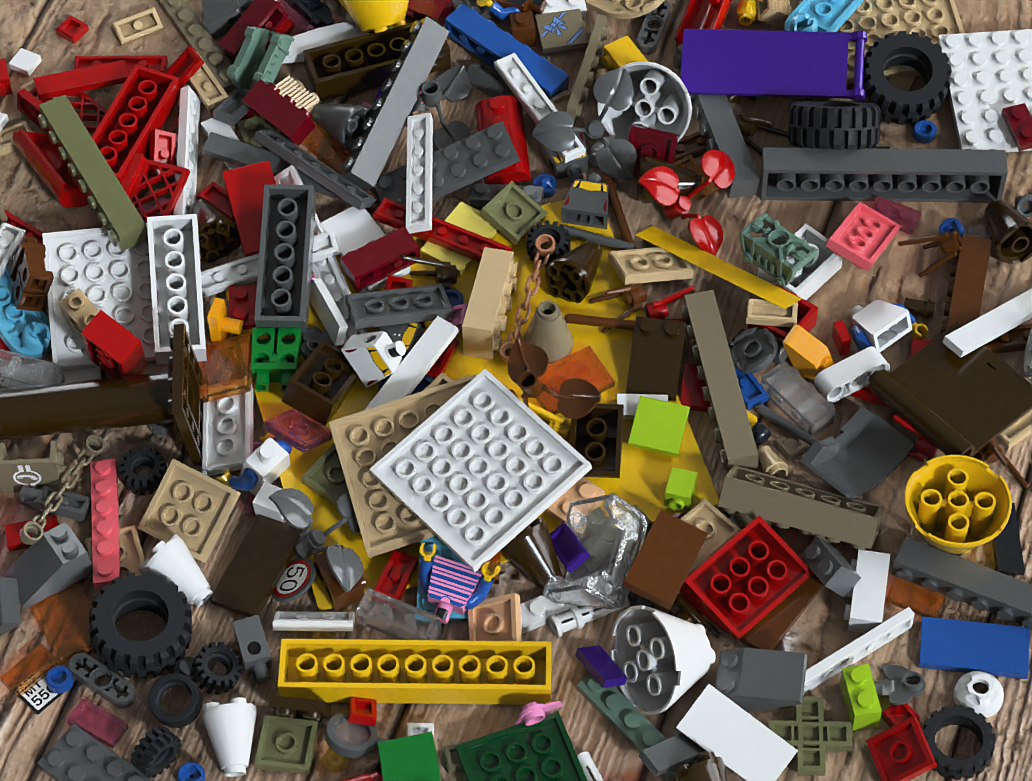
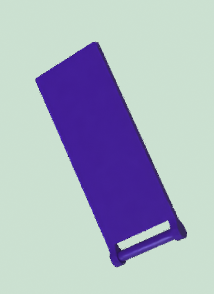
(771, 63)

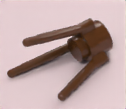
(947, 243)
(631, 295)
(993, 453)

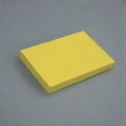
(466, 218)

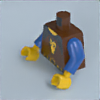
(503, 8)

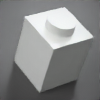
(264, 506)

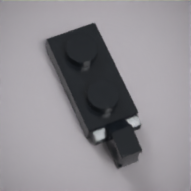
(314, 11)

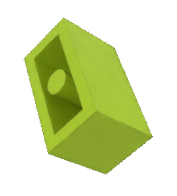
(860, 697)

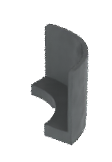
(860, 456)

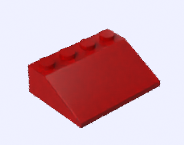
(746, 579)

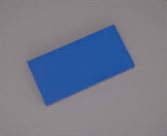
(974, 647)

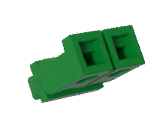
(272, 365)

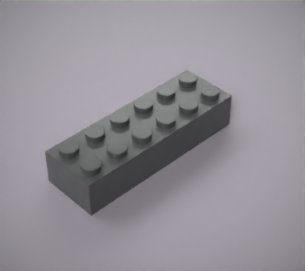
(285, 257)

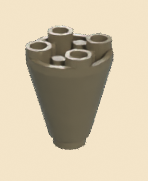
(550, 331)

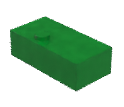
(410, 758)

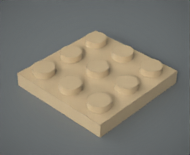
(191, 508)

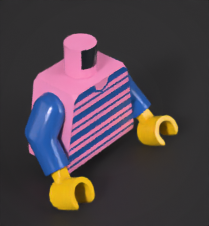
(452, 584)

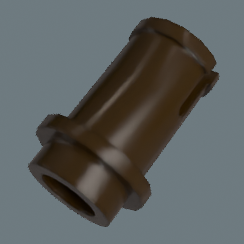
(920, 307)

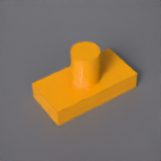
(219, 323)

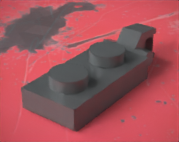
(73, 505)

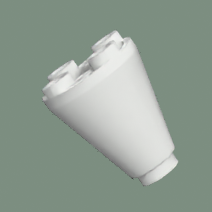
(178, 565)
(231, 733)

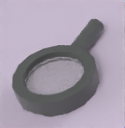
(350, 738)

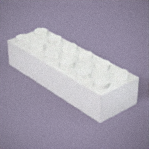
(176, 282)

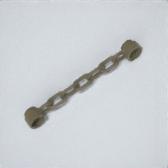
(34, 528)

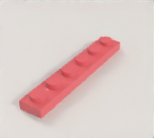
(105, 522)

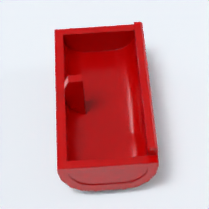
(702, 15)
(509, 110)
(48, 165)

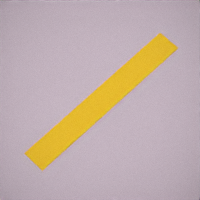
(719, 267)

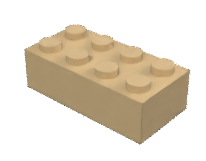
(489, 303)

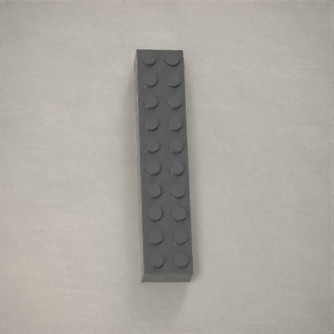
(886, 173)

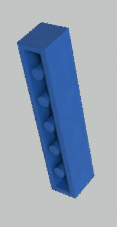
(492, 43)

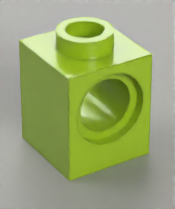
(680, 489)

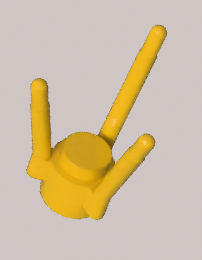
(558, 424)

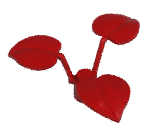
(662, 186)

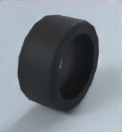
(161, 686)

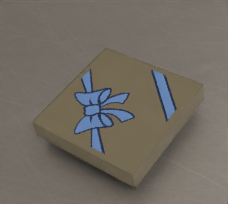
(561, 31)

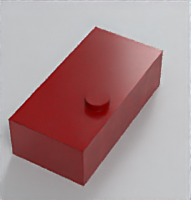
(245, 196)
(113, 347)

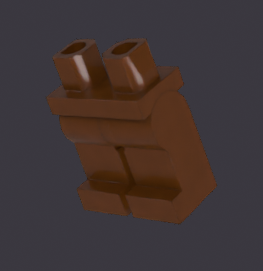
(29, 275)

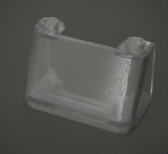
(613, 537)

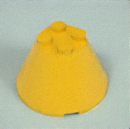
(376, 14)
(957, 503)

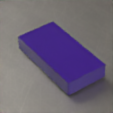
(568, 547)
(601, 666)

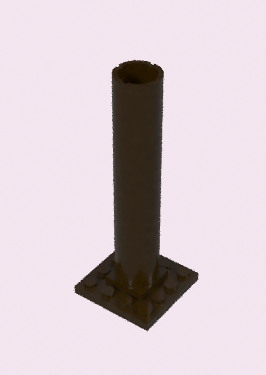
(114, 402)

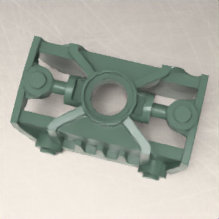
(257, 61)
(769, 256)

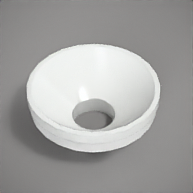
(986, 703)

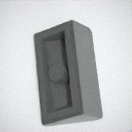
(487, 80)
(9, 605)

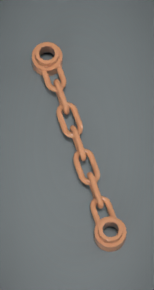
(542, 240)

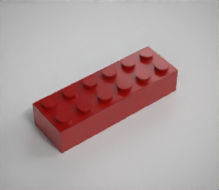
(136, 111)

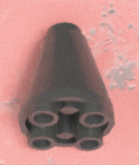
(341, 121)

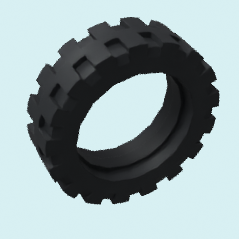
(976, 723)

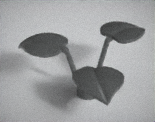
(454, 87)
(558, 135)
(296, 510)

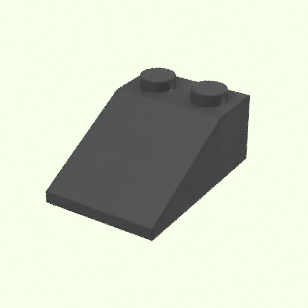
(50, 565)
(761, 677)

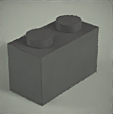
(830, 567)

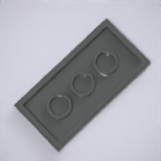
(398, 306)

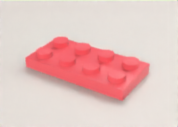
(863, 236)

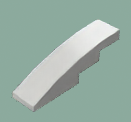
(320, 37)

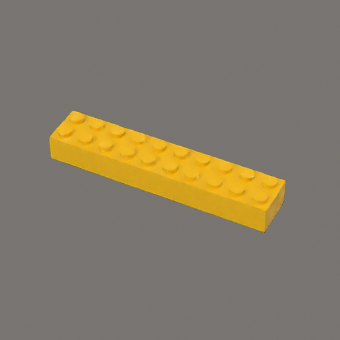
(416, 671)

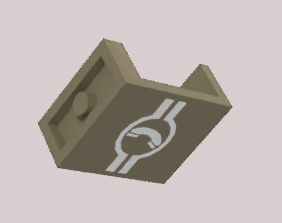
(31, 472)

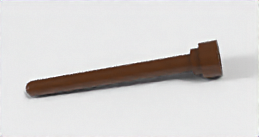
(616, 207)
(601, 321)

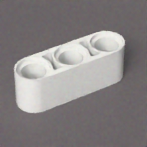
(850, 374)

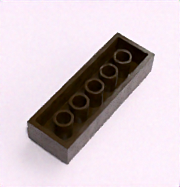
(360, 62)

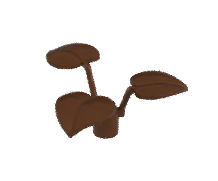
(530, 362)

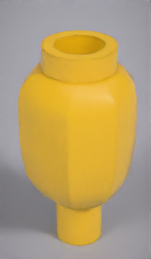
(747, 12)

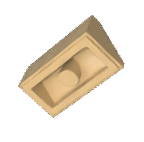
(137, 25)

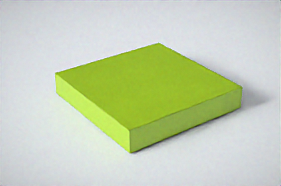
(659, 426)

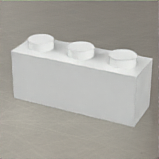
(869, 592)

